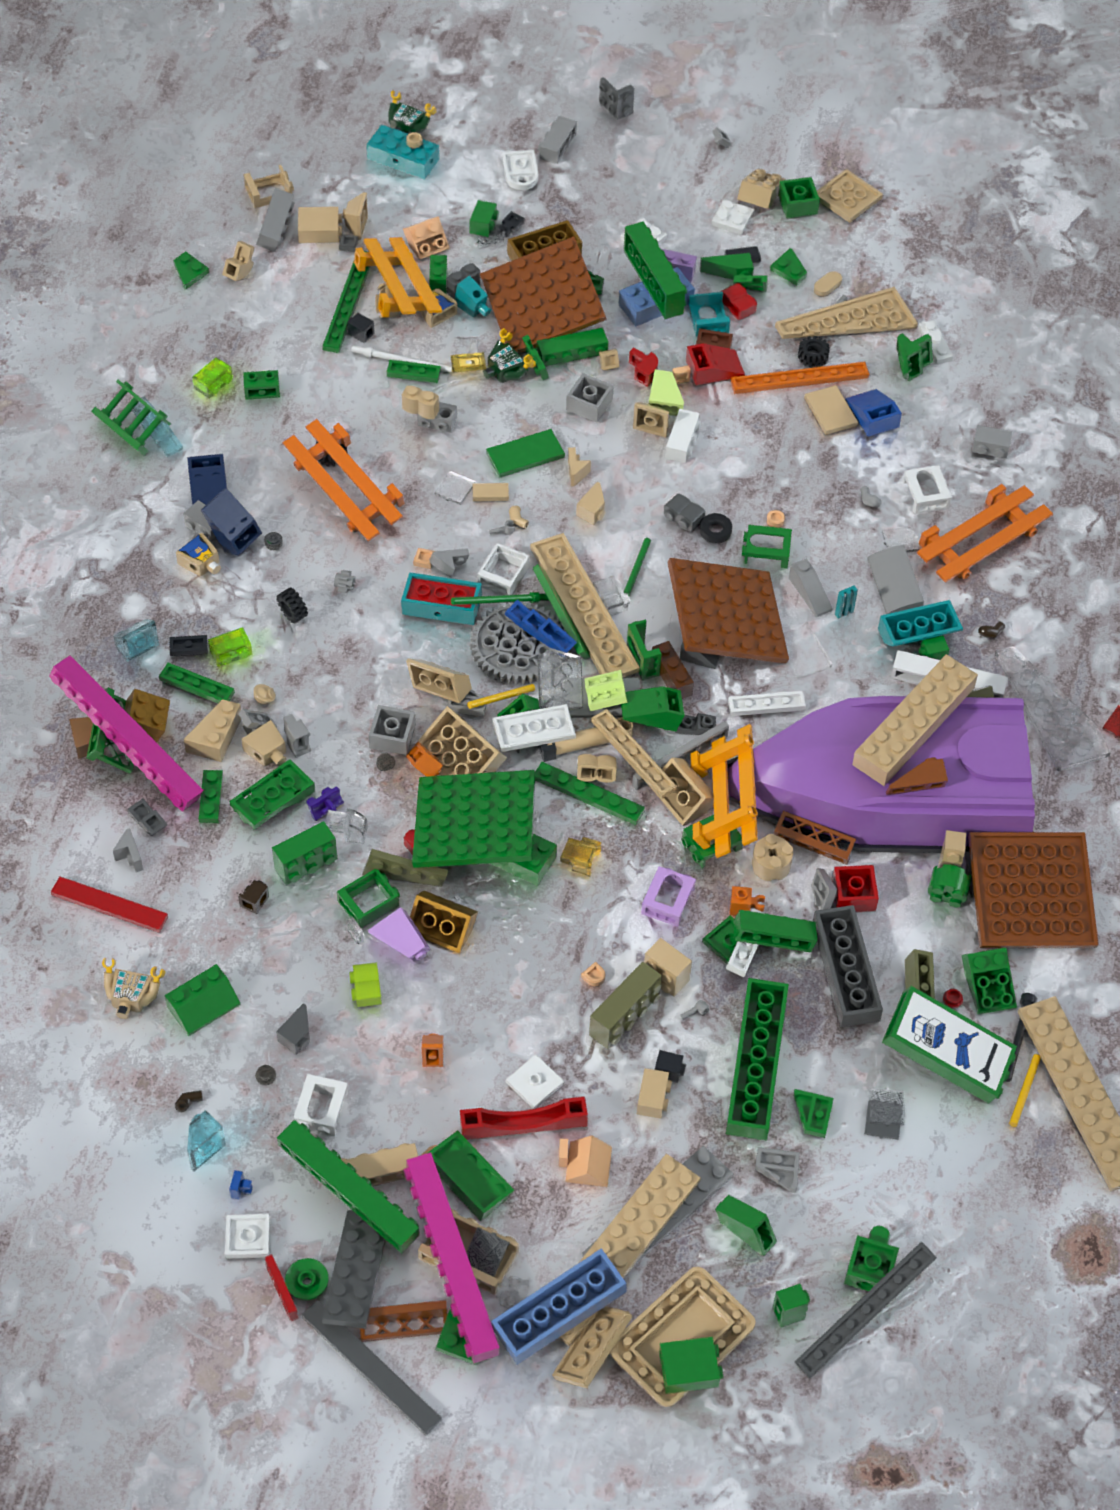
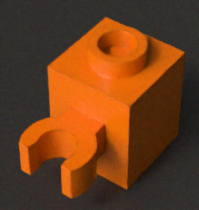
(742, 899)

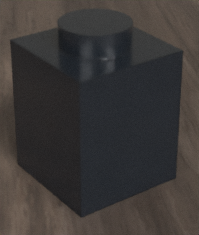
(360, 327)
(671, 1063)

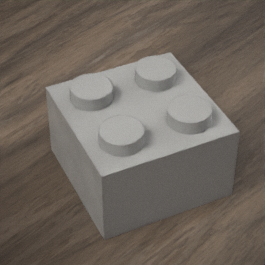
(589, 397)
(392, 730)

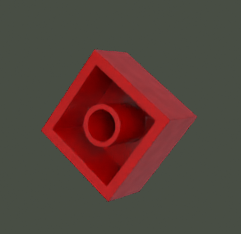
(856, 887)

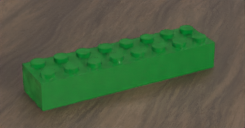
(757, 1059)

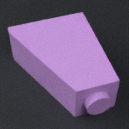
(401, 934)

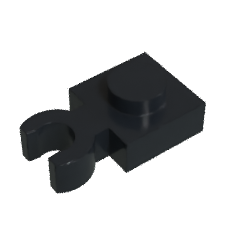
(511, 222)

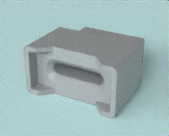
(297, 735)

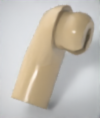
(515, 516)

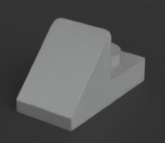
(447, 559)
(254, 719)
(127, 849)

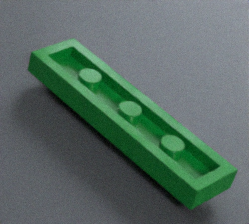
(195, 683)

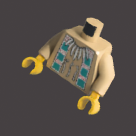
(129, 989)

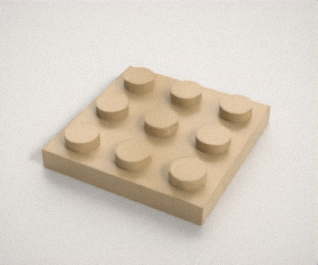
(848, 195)

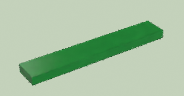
(560, 611)

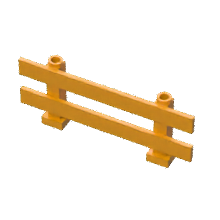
(383, 261)
(723, 820)

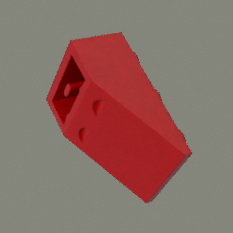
(712, 363)

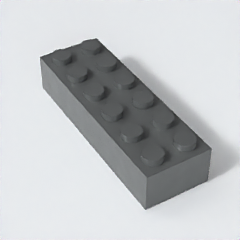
(847, 966)

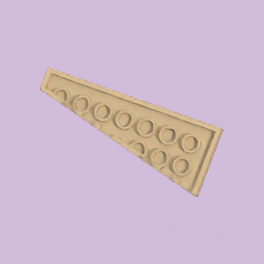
(864, 314)

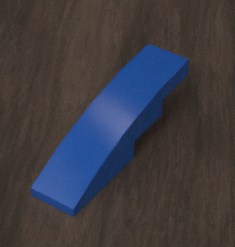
(540, 628)

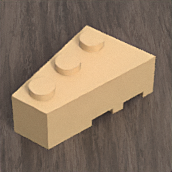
(214, 732)

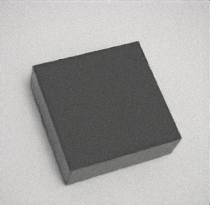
(348, 243)

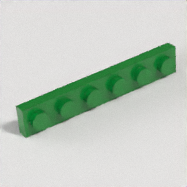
(589, 793)

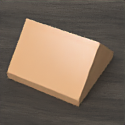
(589, 1162)

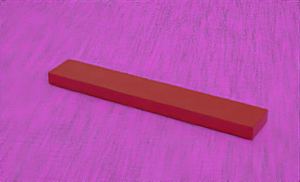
(109, 904)

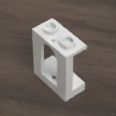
(930, 502)
(324, 1086)

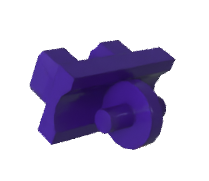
(329, 800)

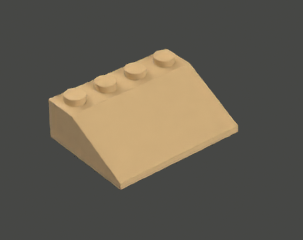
(460, 746)

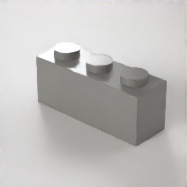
(557, 139)

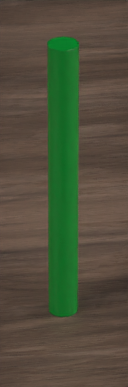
(637, 566)

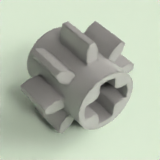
(344, 581)

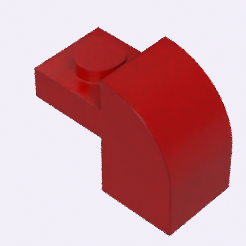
(644, 366)

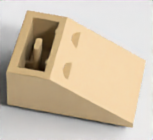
(760, 188)

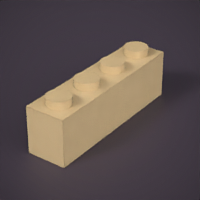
(383, 1165)

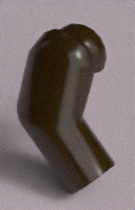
(990, 631)
(186, 1100)

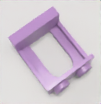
(663, 912)

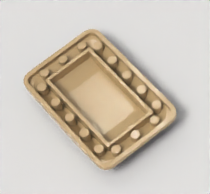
(688, 1310)

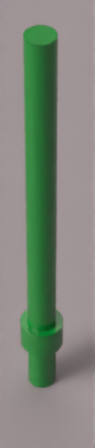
(533, 597)

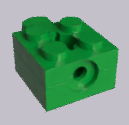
(871, 1259)

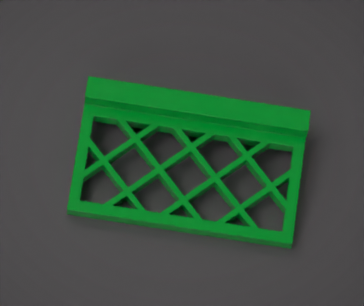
(98, 740)

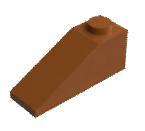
(925, 776)

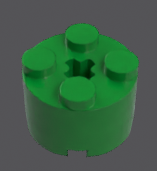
(949, 885)

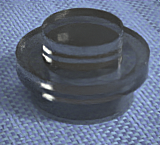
(385, 762)
(265, 1075)

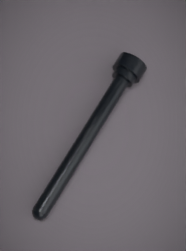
(1026, 999)

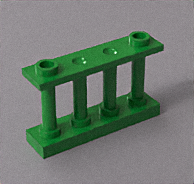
(116, 423)

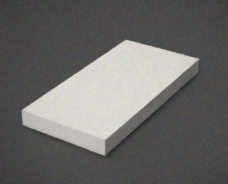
(534, 728)

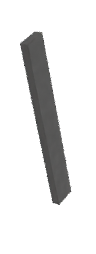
(865, 1310)
(374, 1370)

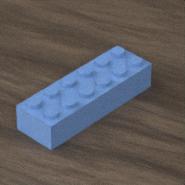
(559, 1306)

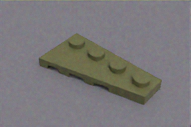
(402, 869)

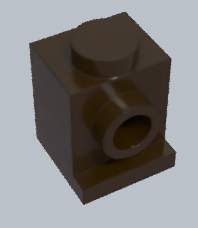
(254, 896)

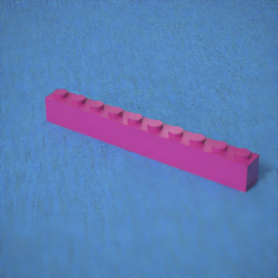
(125, 733)
(452, 1258)

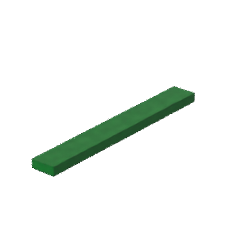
(345, 309)

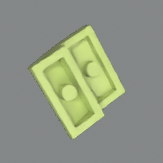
(605, 690)

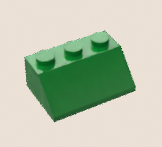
(202, 1000)

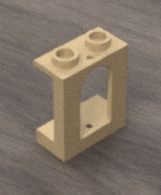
(252, 186)

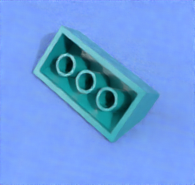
(919, 623)

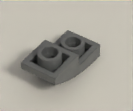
(696, 725)

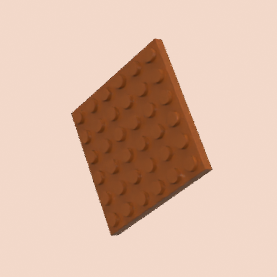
(543, 294)
(727, 611)
(1032, 890)

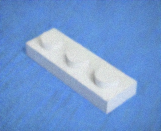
(940, 349)

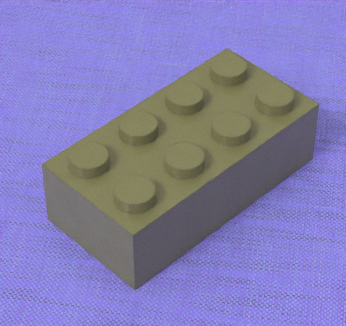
(625, 1005)

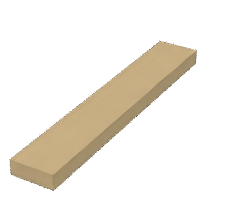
(634, 754)

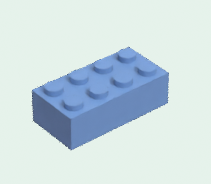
(639, 304)

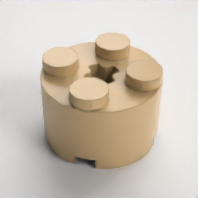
(772, 858)

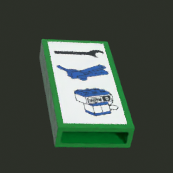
(950, 1044)

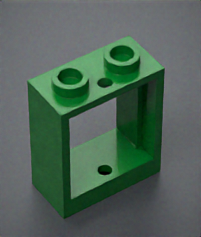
(345, 896)

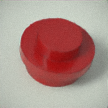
(952, 998)

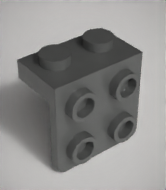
(617, 102)

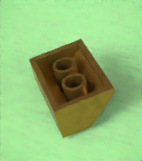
(442, 920)

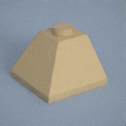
(356, 215)
(650, 419)

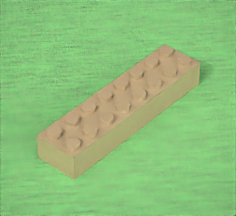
(914, 720)

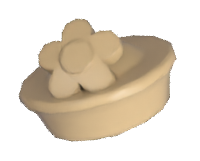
(264, 694)

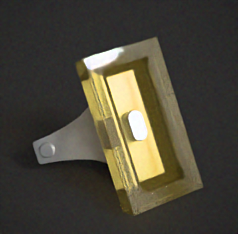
(470, 361)

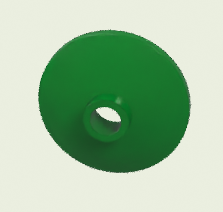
(306, 1270)

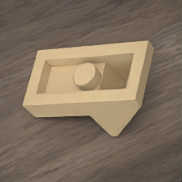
(577, 468)

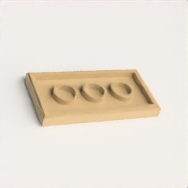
(592, 1347)

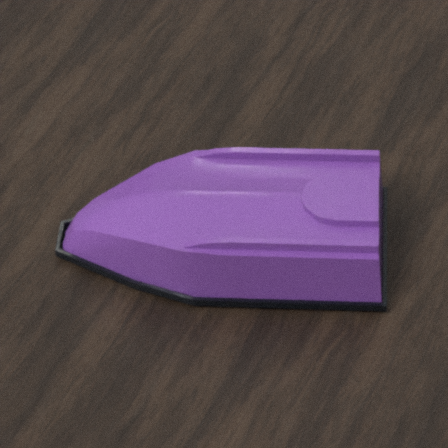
(813, 776)

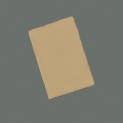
(830, 410)

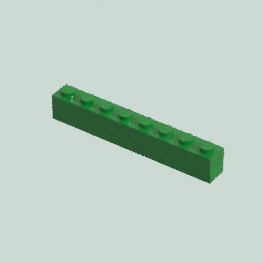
(349, 1186)

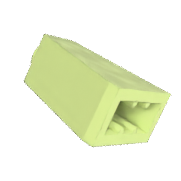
(665, 392)

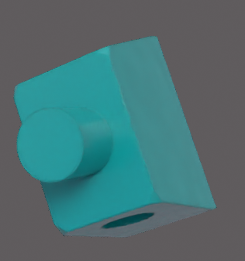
(471, 298)

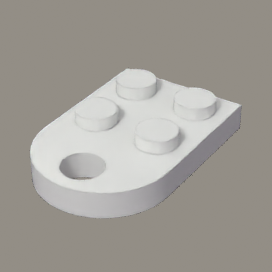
(520, 167)

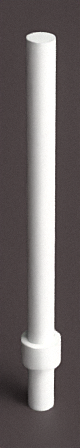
(369, 352)

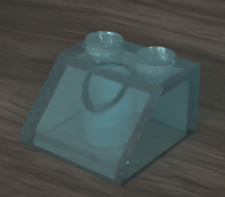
(137, 639)
(204, 1139)

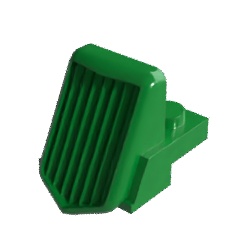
(914, 355)

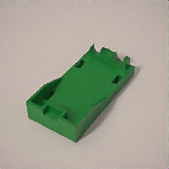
(272, 794)

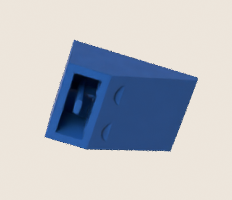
(875, 411)

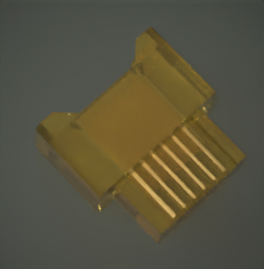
(580, 854)

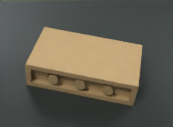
(467, 1229)

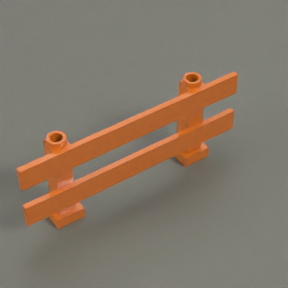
(331, 445)
(999, 505)

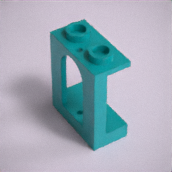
(714, 301)

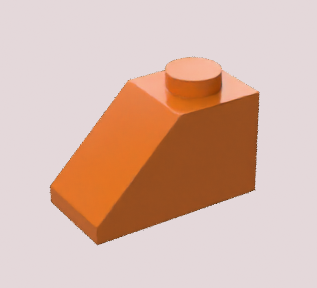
(424, 760)
(432, 1050)

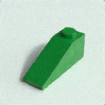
(727, 265)

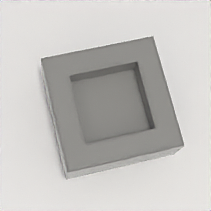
(721, 138)

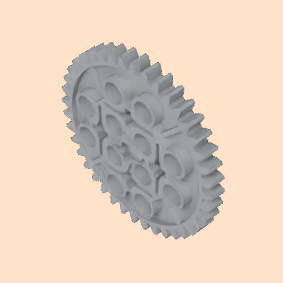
(496, 657)

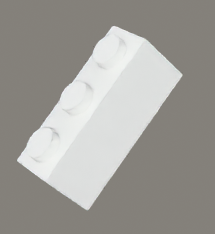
(683, 436)

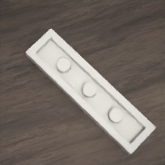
(766, 703)
(742, 955)

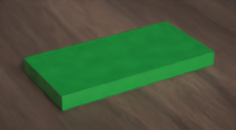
(525, 453)

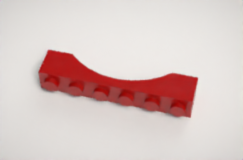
(486, 1123)

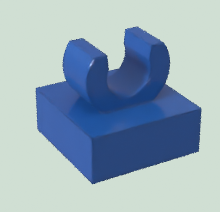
(239, 1185)

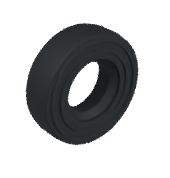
(716, 537)

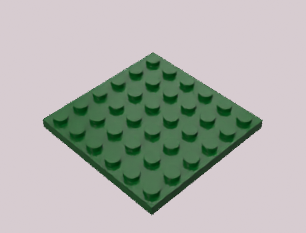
(474, 819)

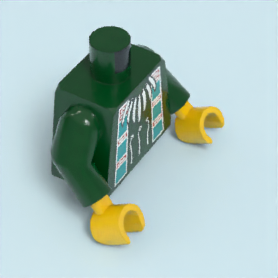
(407, 118)
(506, 362)

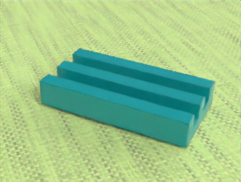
(848, 601)

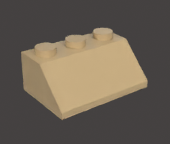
(438, 680)
(692, 795)

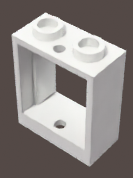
(499, 584)

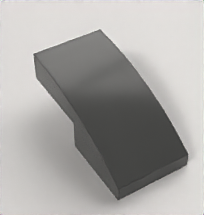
(147, 817)

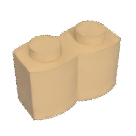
(420, 402)
(596, 768)

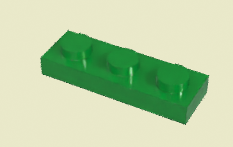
(413, 371)
(211, 796)

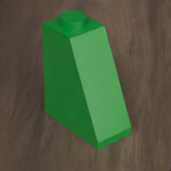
(747, 1224)

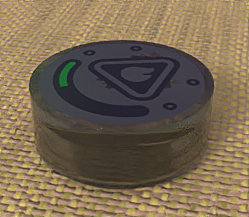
(273, 541)

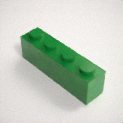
(572, 346)
(775, 931)

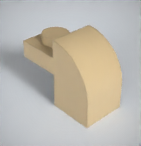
(241, 264)

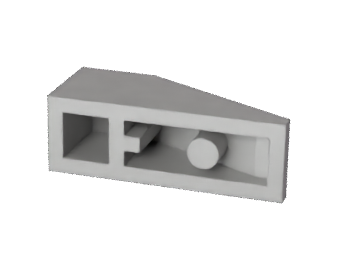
(809, 587)

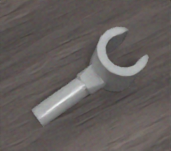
(507, 528)
(701, 1007)

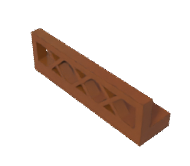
(812, 844)
(406, 1313)

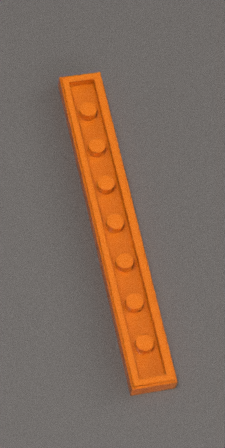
(799, 377)

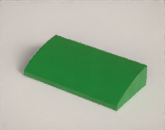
(470, 1175)

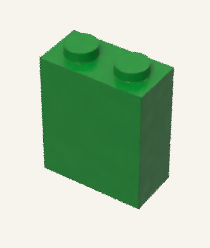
(690, 1365)

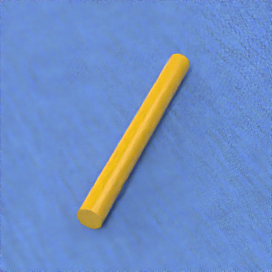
(501, 696)
(1025, 1090)

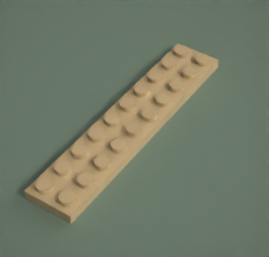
(584, 606)
(1076, 1084)
(642, 1220)

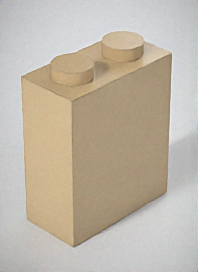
(319, 224)

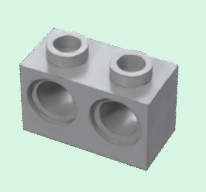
(443, 421)

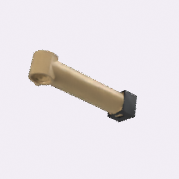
(584, 739)

